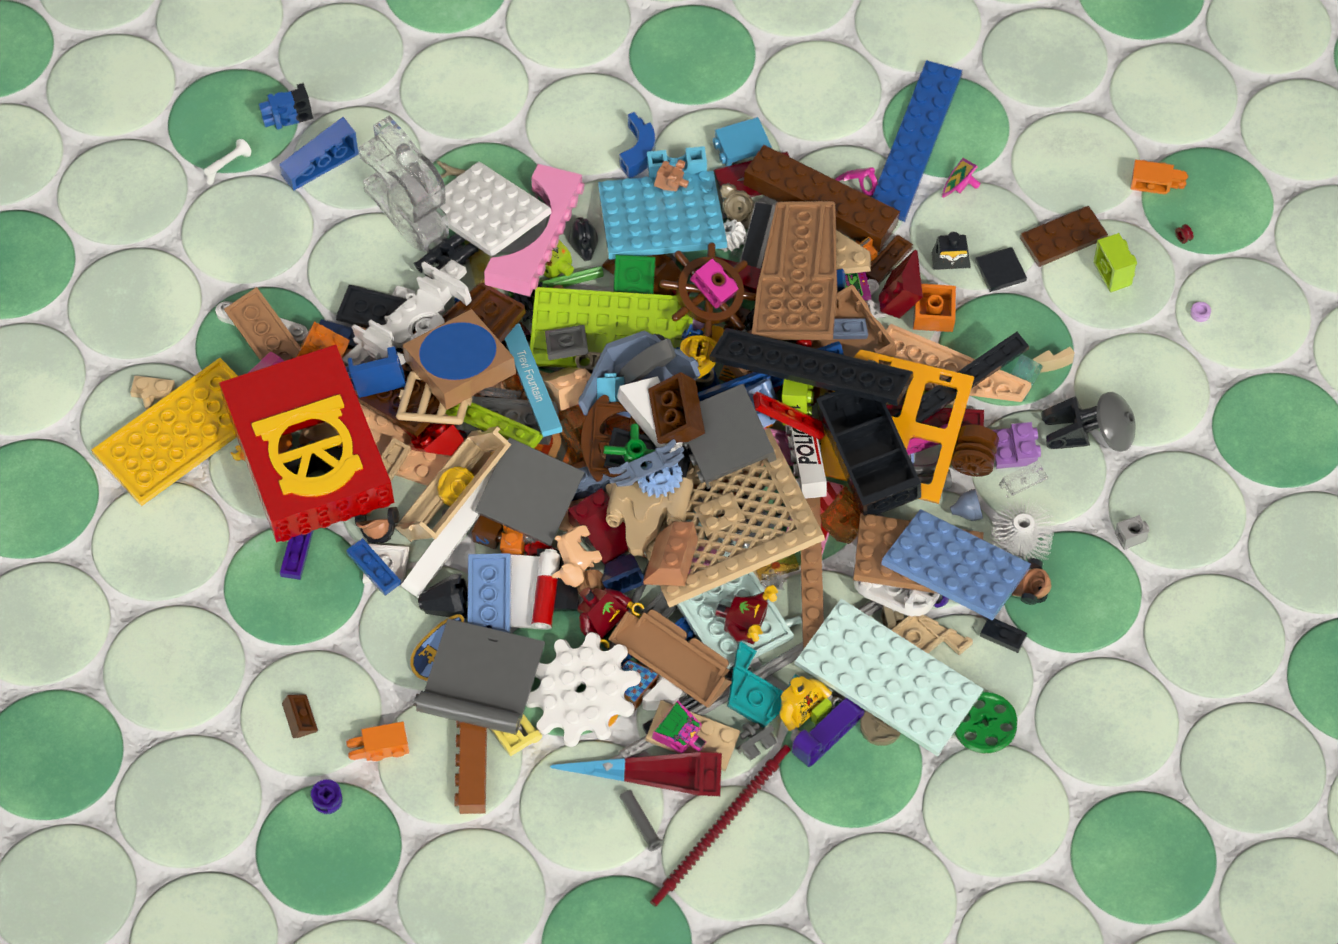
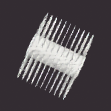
(1022, 532)

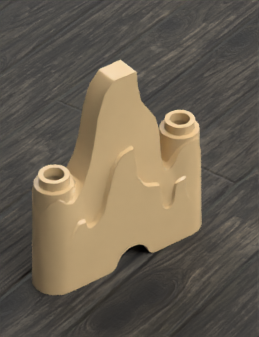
(644, 513)

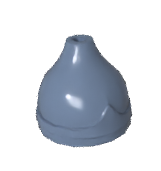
(968, 506)

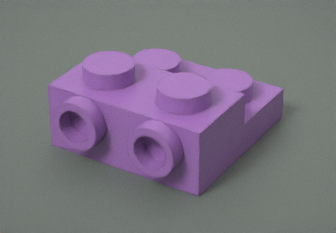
(1017, 446)

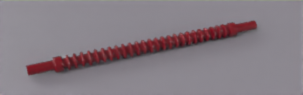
(669, 884)

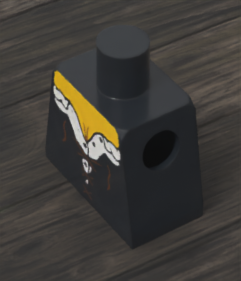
(951, 252)

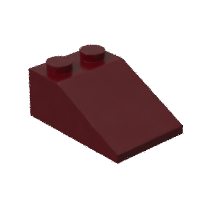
(902, 287)
(606, 539)

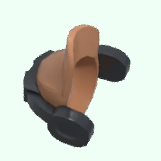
(378, 530)
(1034, 585)

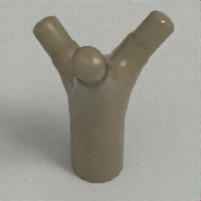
(450, 170)

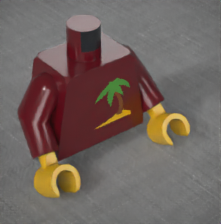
(603, 610)
(747, 615)

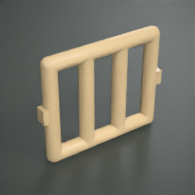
(420, 416)

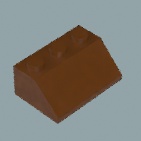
(676, 409)

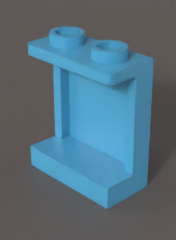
(740, 140)

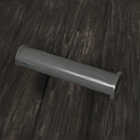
(641, 820)

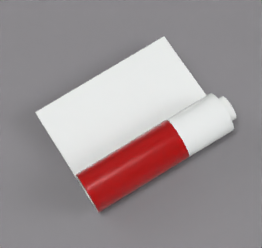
(534, 590)

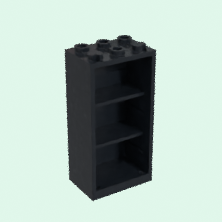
(869, 452)

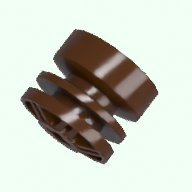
(975, 450)

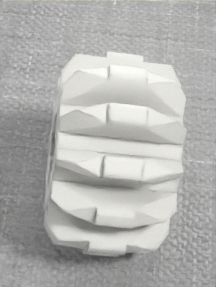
(735, 235)

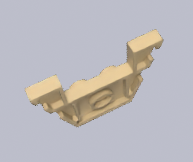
(928, 634)

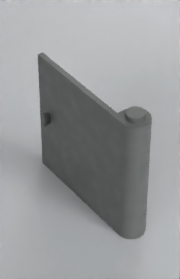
(481, 677)

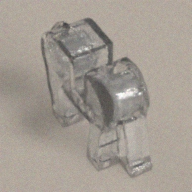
(405, 185)

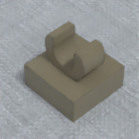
(891, 618)

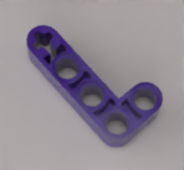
(814, 744)

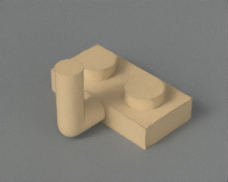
(151, 389)

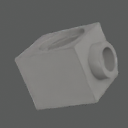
(1129, 539)

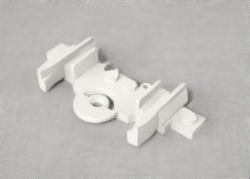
(418, 312)

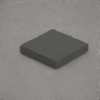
(566, 342)

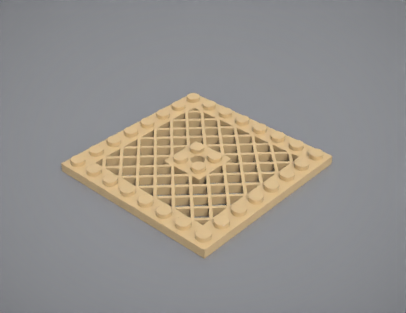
(801, 534)

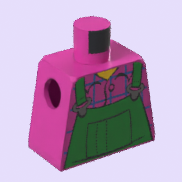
(679, 730)

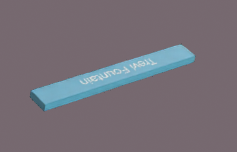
(532, 382)

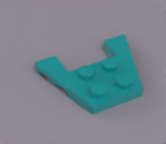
(751, 694)

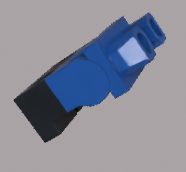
(286, 108)

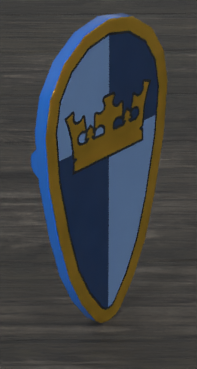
(426, 650)

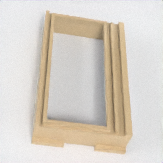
(414, 521)

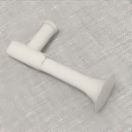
(242, 148)

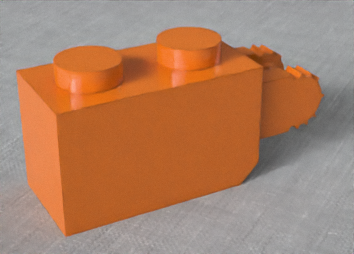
(1157, 177)

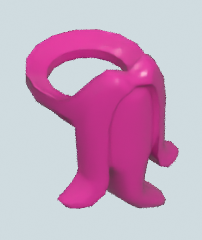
(861, 174)

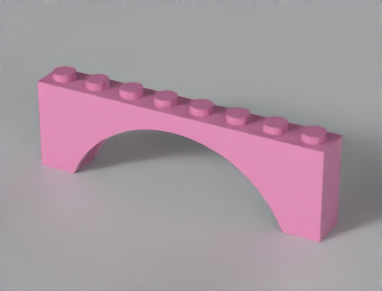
(522, 269)

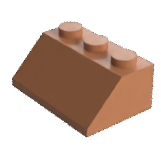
(672, 555)

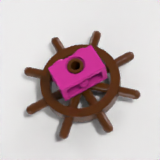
(715, 283)

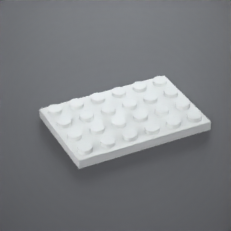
(490, 209)

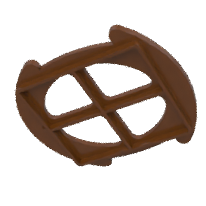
(592, 437)

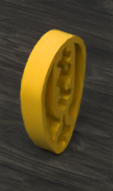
(689, 347)

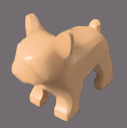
(575, 557)

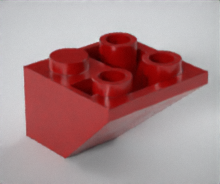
(437, 439)

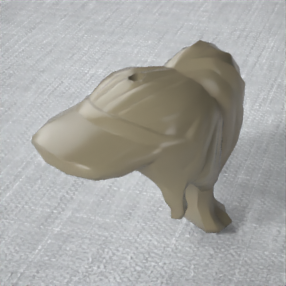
(732, 200)

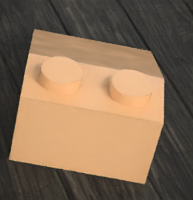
(566, 386)

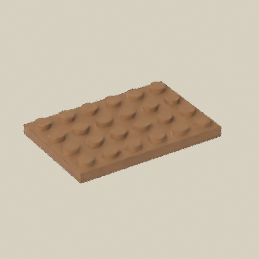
(874, 540)

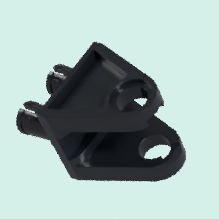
(1072, 435)

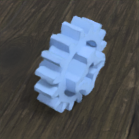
(661, 481)

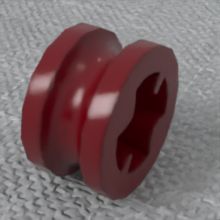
(1184, 234)

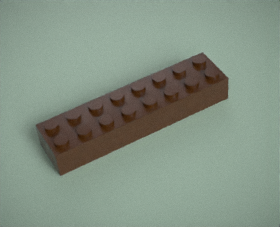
(793, 181)

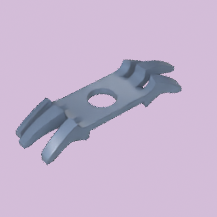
(658, 458)

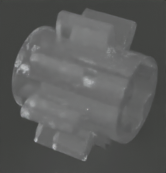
(779, 580)

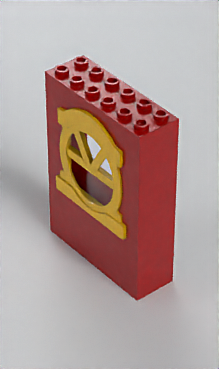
(293, 398)

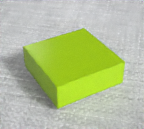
(821, 711)

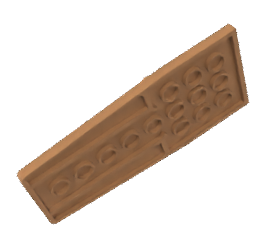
(799, 274)

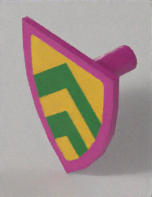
(961, 177)

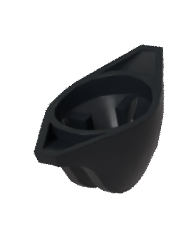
(583, 238)

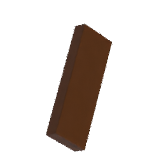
(889, 258)

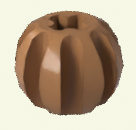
(592, 579)

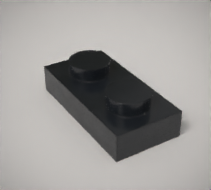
(1003, 634)

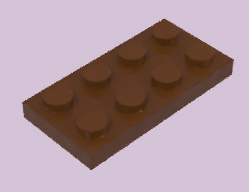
(1063, 236)

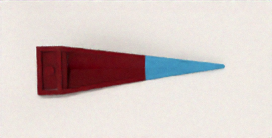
(684, 772)

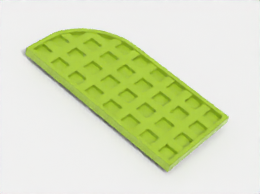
(605, 317)

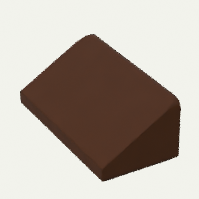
(299, 715)

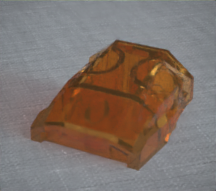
(842, 517)

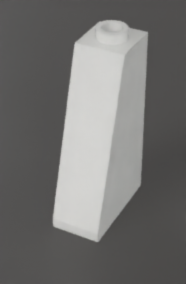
(637, 403)

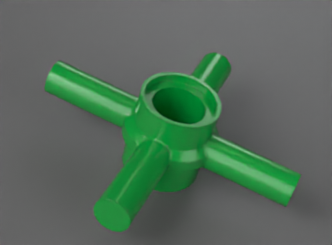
(634, 444)

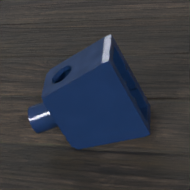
(623, 574)

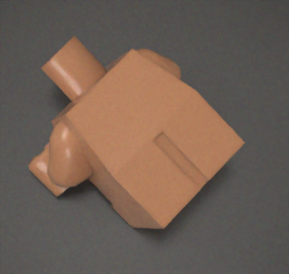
(671, 177)

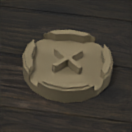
(877, 731)

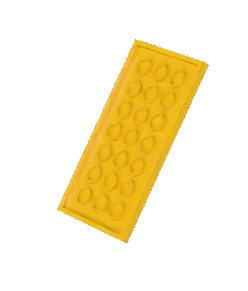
(170, 435)

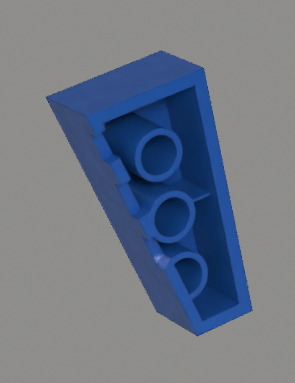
(321, 154)

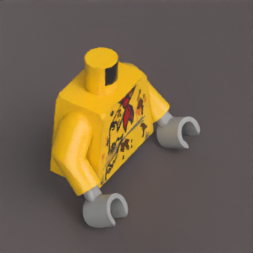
(800, 700)

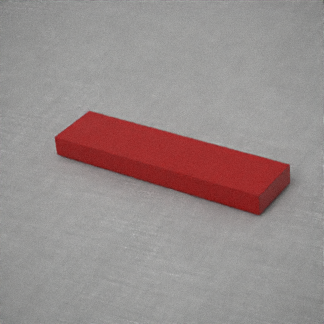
(788, 415)

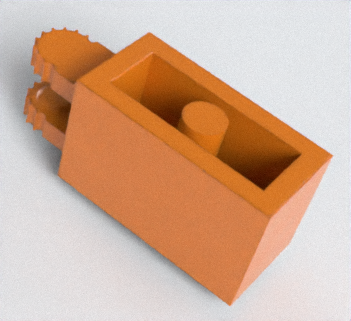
(380, 742)

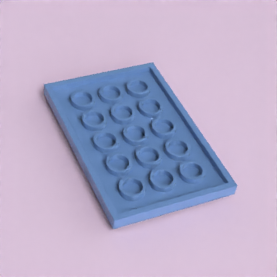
(956, 564)

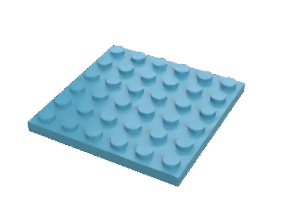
(660, 221)

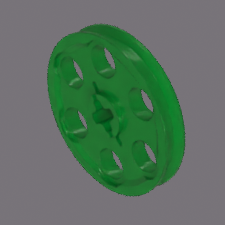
(993, 729)

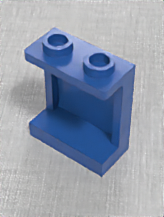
(377, 375)

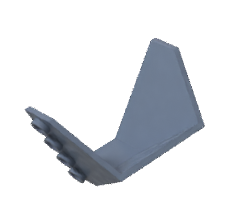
(620, 352)

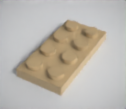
(718, 736)

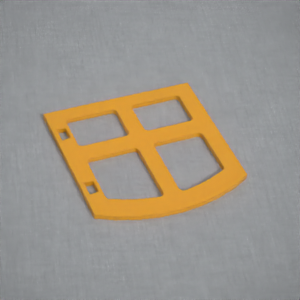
(907, 424)

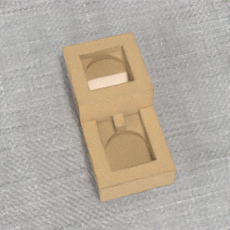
(1055, 362)

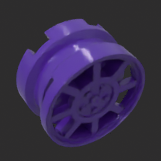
(326, 795)

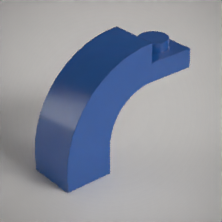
(635, 159)

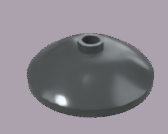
(1116, 421)

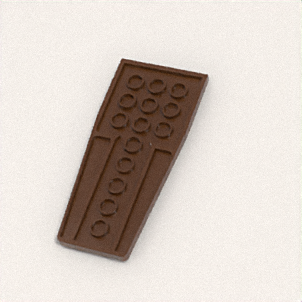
(495, 310)

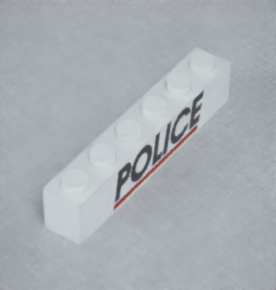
(808, 463)

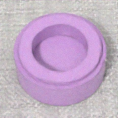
(1200, 311)

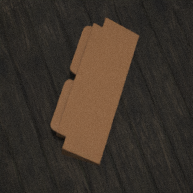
(664, 649)

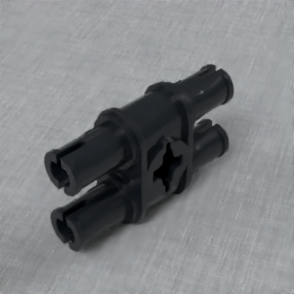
(445, 251)

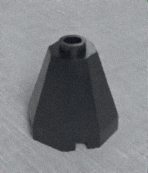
(446, 597)

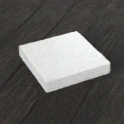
(395, 558)

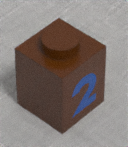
(487, 532)

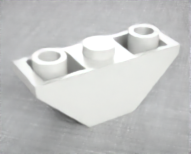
(662, 691)

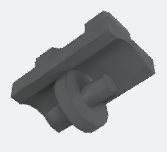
(749, 747)

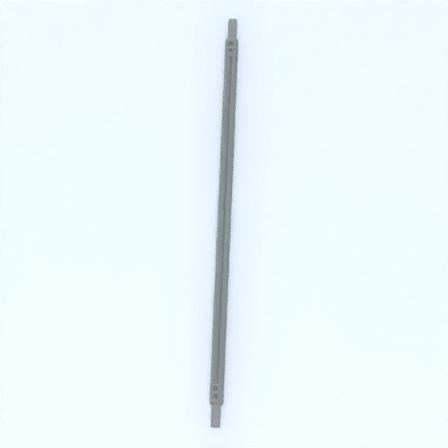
(763, 672)

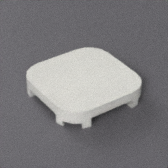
(899, 599)

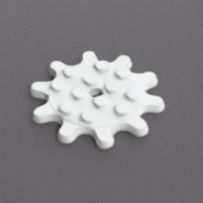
(595, 705)

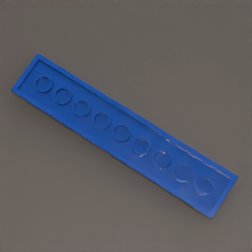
(917, 137)

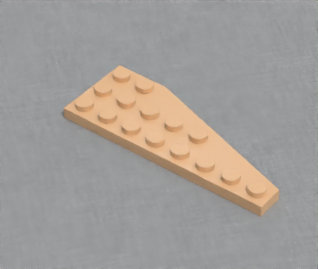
(924, 351)

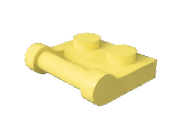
(515, 743)

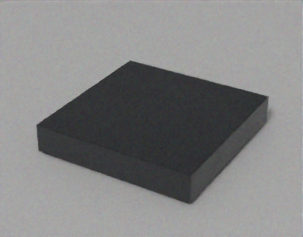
(1001, 269)

